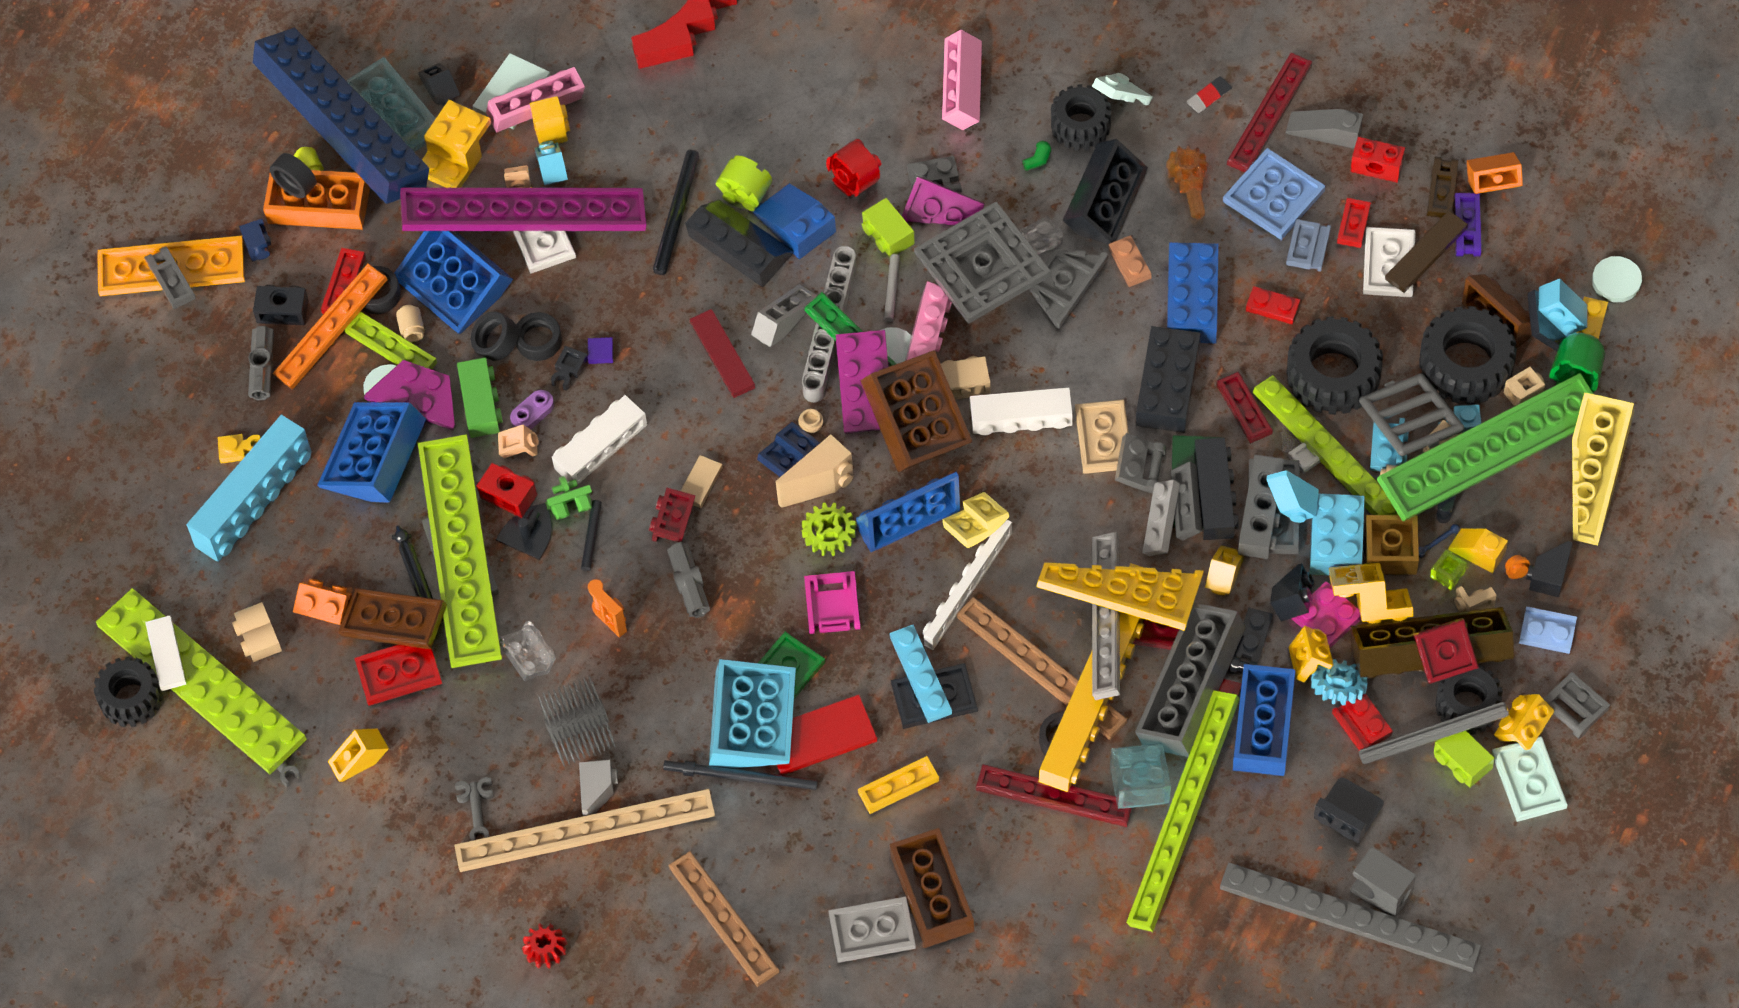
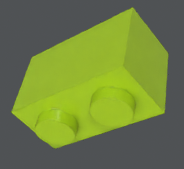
(888, 228)
(1464, 757)

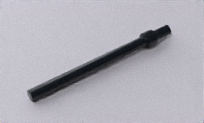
(690, 769)

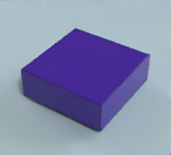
(600, 350)

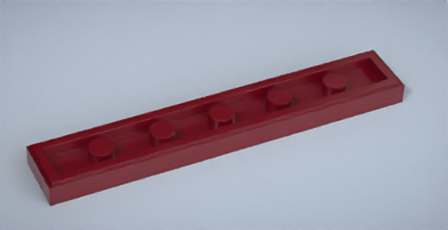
(1269, 112)
(1031, 791)

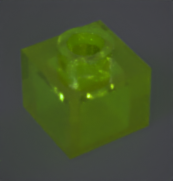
(1448, 563)

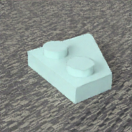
(1118, 87)

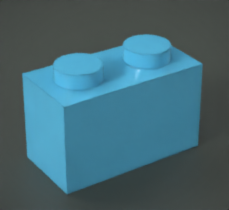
(1562, 307)

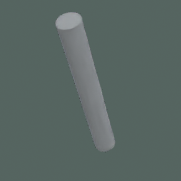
(891, 288)

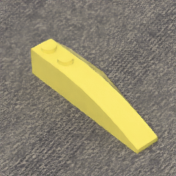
(1596, 461)

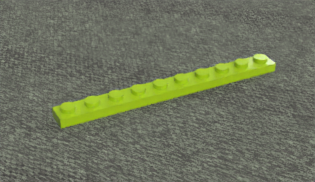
(1183, 811)

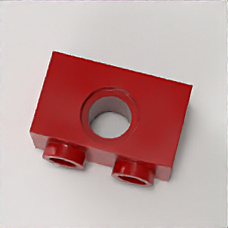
(1377, 159)
(515, 500)

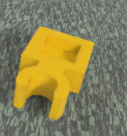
(234, 447)

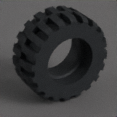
(1474, 328)
(1339, 338)

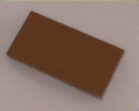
(392, 618)

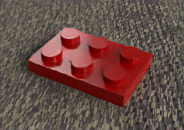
(396, 672)

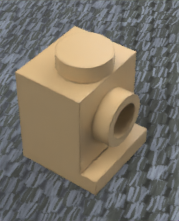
(1526, 379)

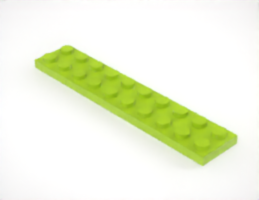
(459, 551)
(209, 686)

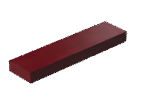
(722, 353)

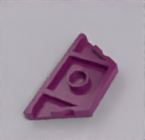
(422, 387)

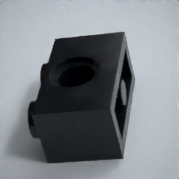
(290, 313)

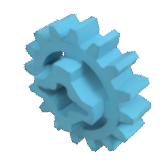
(1339, 683)

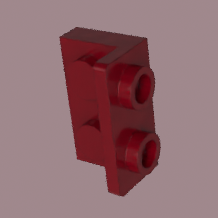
(673, 515)

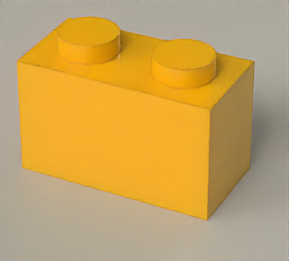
(550, 120)

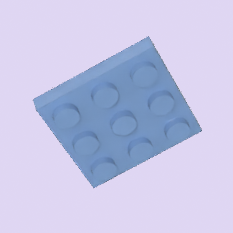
(1274, 193)

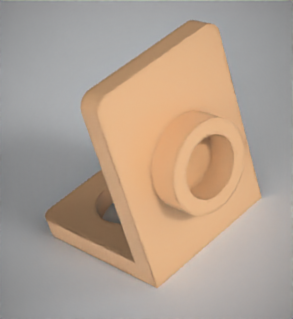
(517, 177)

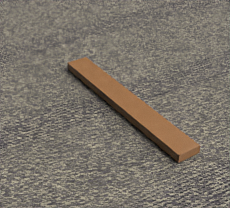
(1030, 659)

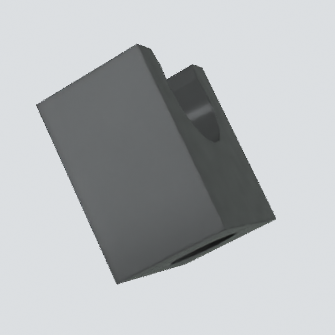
(1383, 882)

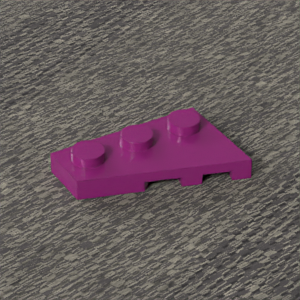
(938, 204)

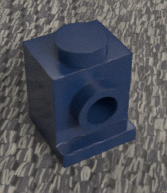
(256, 239)

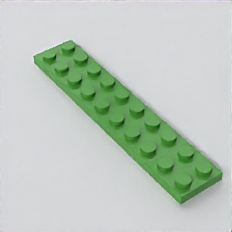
(1485, 449)

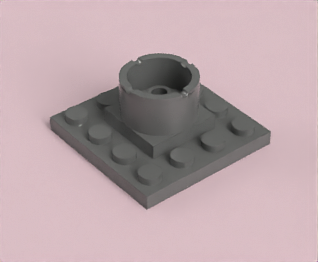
(982, 262)

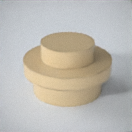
(810, 421)

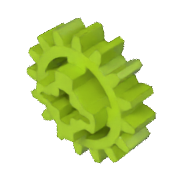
(828, 528)

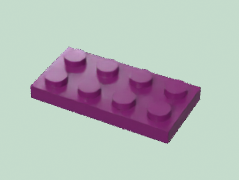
(857, 358)

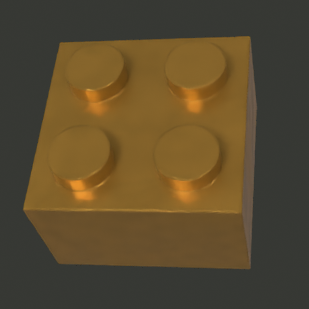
(1392, 543)

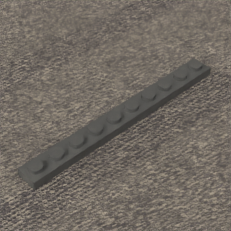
(1350, 917)

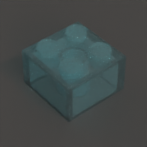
(1140, 776)

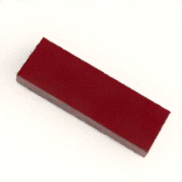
(1244, 407)

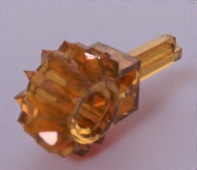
(1189, 178)

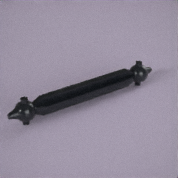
(412, 564)

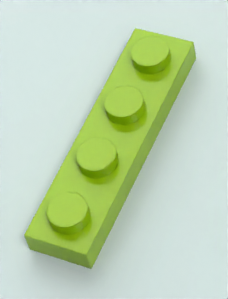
(387, 342)

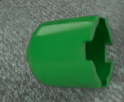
(1577, 355)

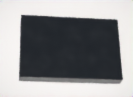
(956, 688)

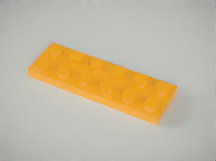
(200, 261)

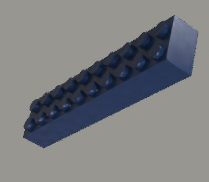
(339, 114)

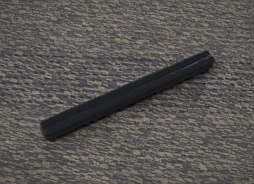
(676, 212)

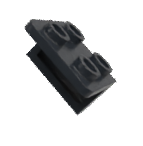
(1348, 809)

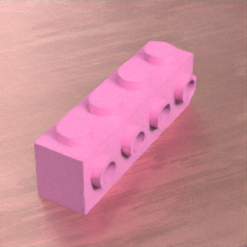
(962, 80)
(515, 106)
(929, 321)

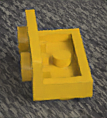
(1525, 720)

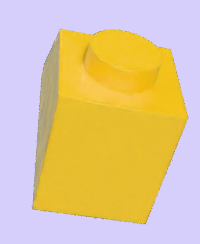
(1480, 547)
(1224, 570)
(358, 753)

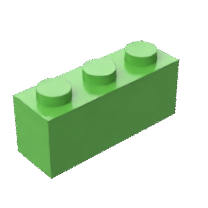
(479, 397)

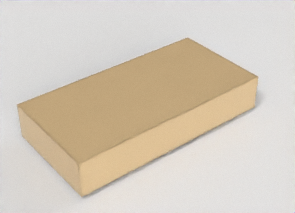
(702, 479)

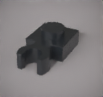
(568, 364)

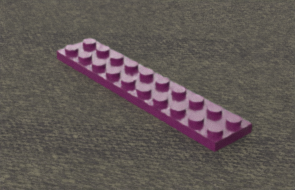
(522, 209)

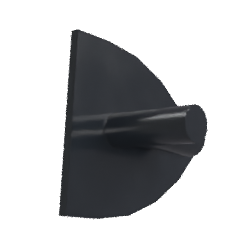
(529, 533)

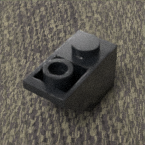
(1292, 593)

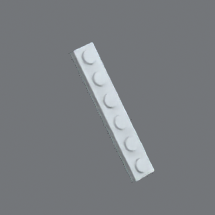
(961, 591)

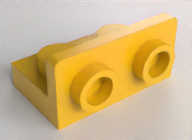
(1308, 651)

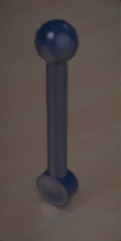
(1455, 528)

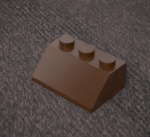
(1487, 294)

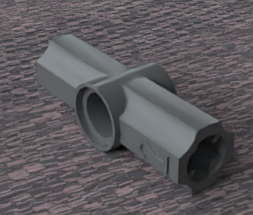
(261, 351)
(688, 580)

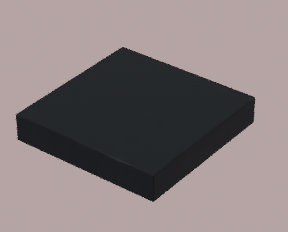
(1540, 326)

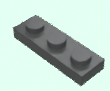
(1188, 504)

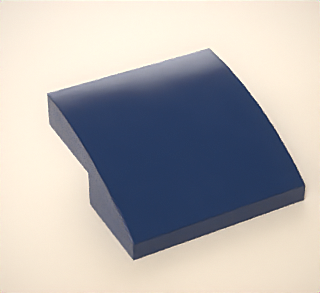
(788, 449)

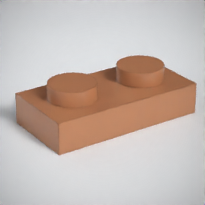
(1129, 261)

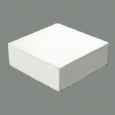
(1305, 457)

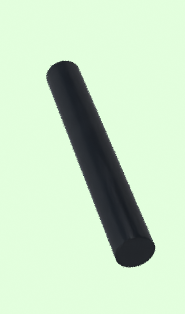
(591, 535)

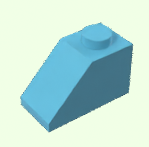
(1293, 496)

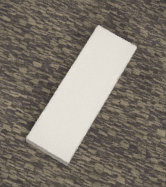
(165, 653)

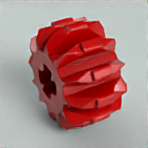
(540, 939)

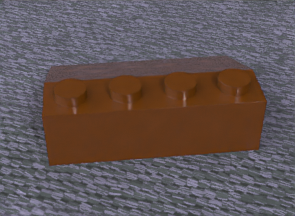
(916, 410)

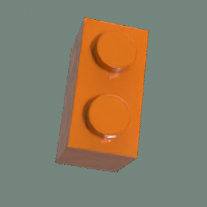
(1494, 173)

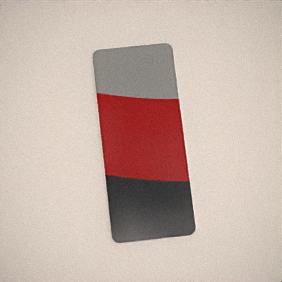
(1209, 94)

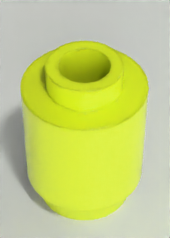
(309, 157)

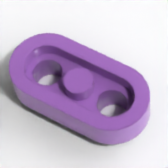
(534, 410)

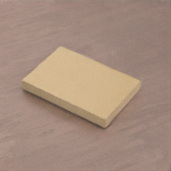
(1100, 434)

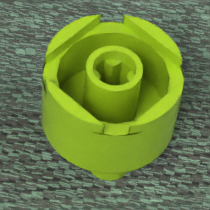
(743, 182)

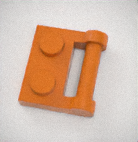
(607, 609)

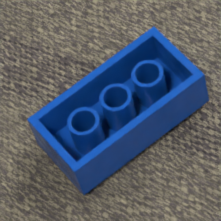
(1193, 289)
(1264, 720)

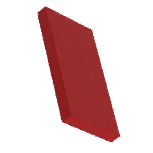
(828, 733)

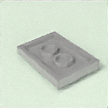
(872, 929)

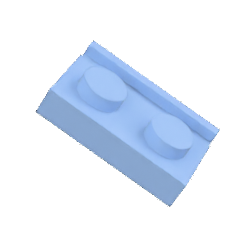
(1548, 630)

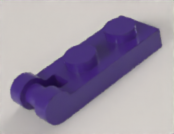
(1468, 209)

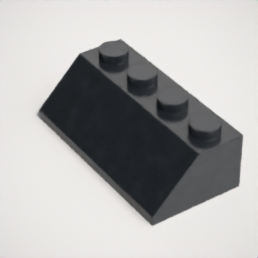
(1105, 192)
(737, 241)

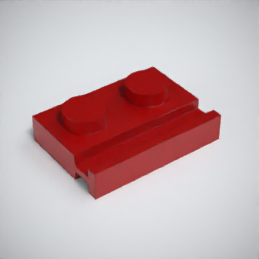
(1362, 722)

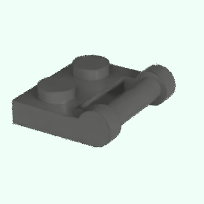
(1132, 462)
(1581, 700)

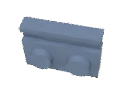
(1308, 245)

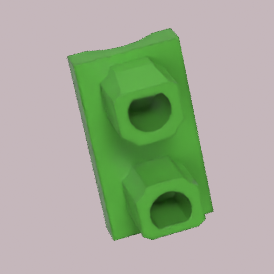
(558, 503)

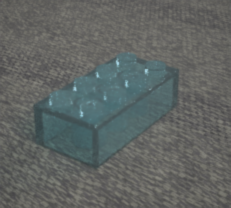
(394, 102)

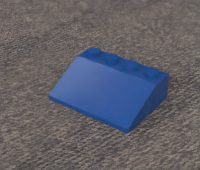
(452, 278)
(373, 450)
(910, 512)

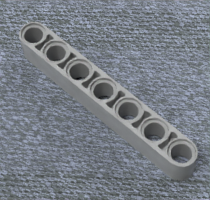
(825, 354)

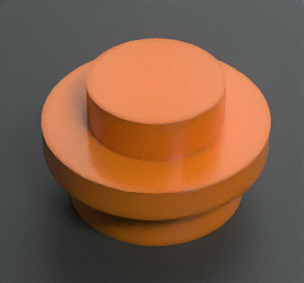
(1517, 567)

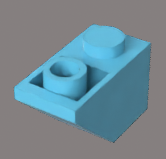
(550, 162)

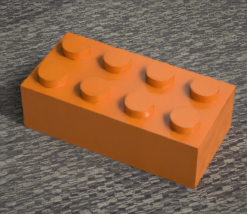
(334, 202)

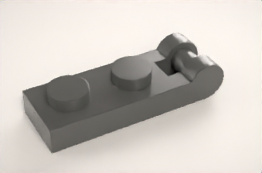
(170, 278)

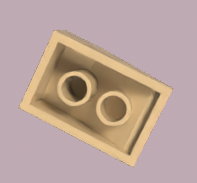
(816, 474)

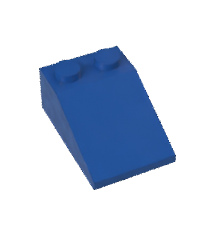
(796, 219)

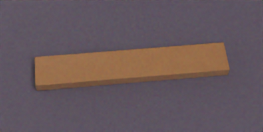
(724, 919)

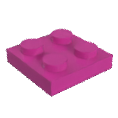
(1329, 614)

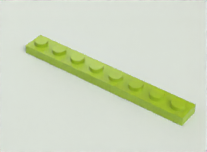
(1324, 445)

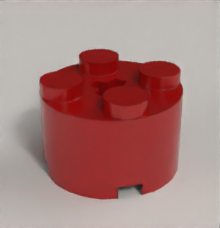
(854, 168)

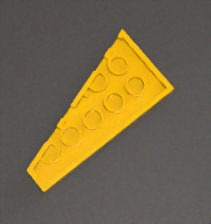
(1131, 590)

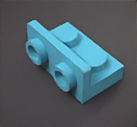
(1383, 452)

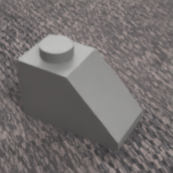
(596, 784)

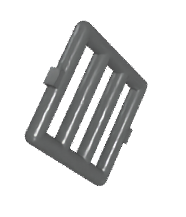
(1430, 395)

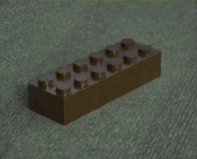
(1391, 647)

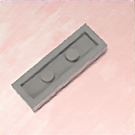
(1161, 518)

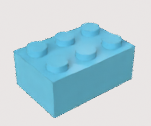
(1336, 532)

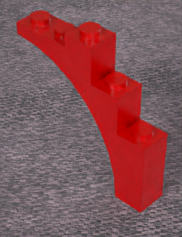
(676, 36)

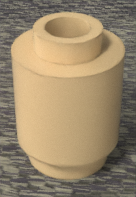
(410, 323)

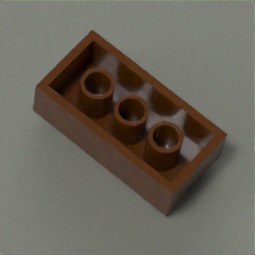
(932, 887)

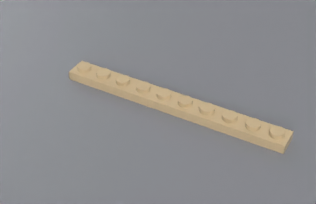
(584, 830)

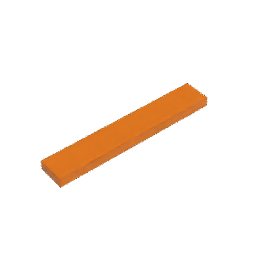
(330, 326)

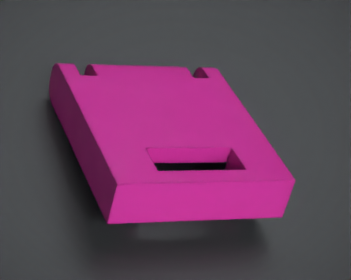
(834, 608)

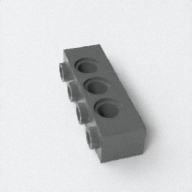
(1254, 542)

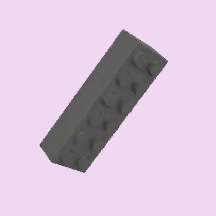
(1189, 677)

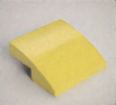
(977, 520)

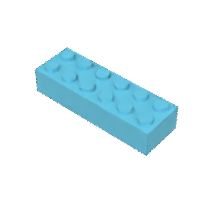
(249, 488)

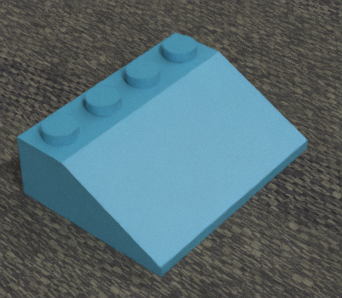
(751, 714)

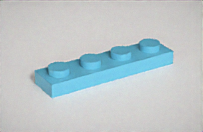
(920, 673)

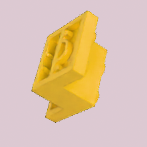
(454, 144)
(1373, 599)

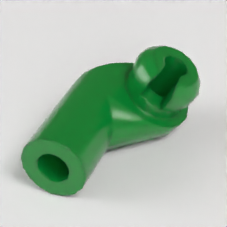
(1040, 157)

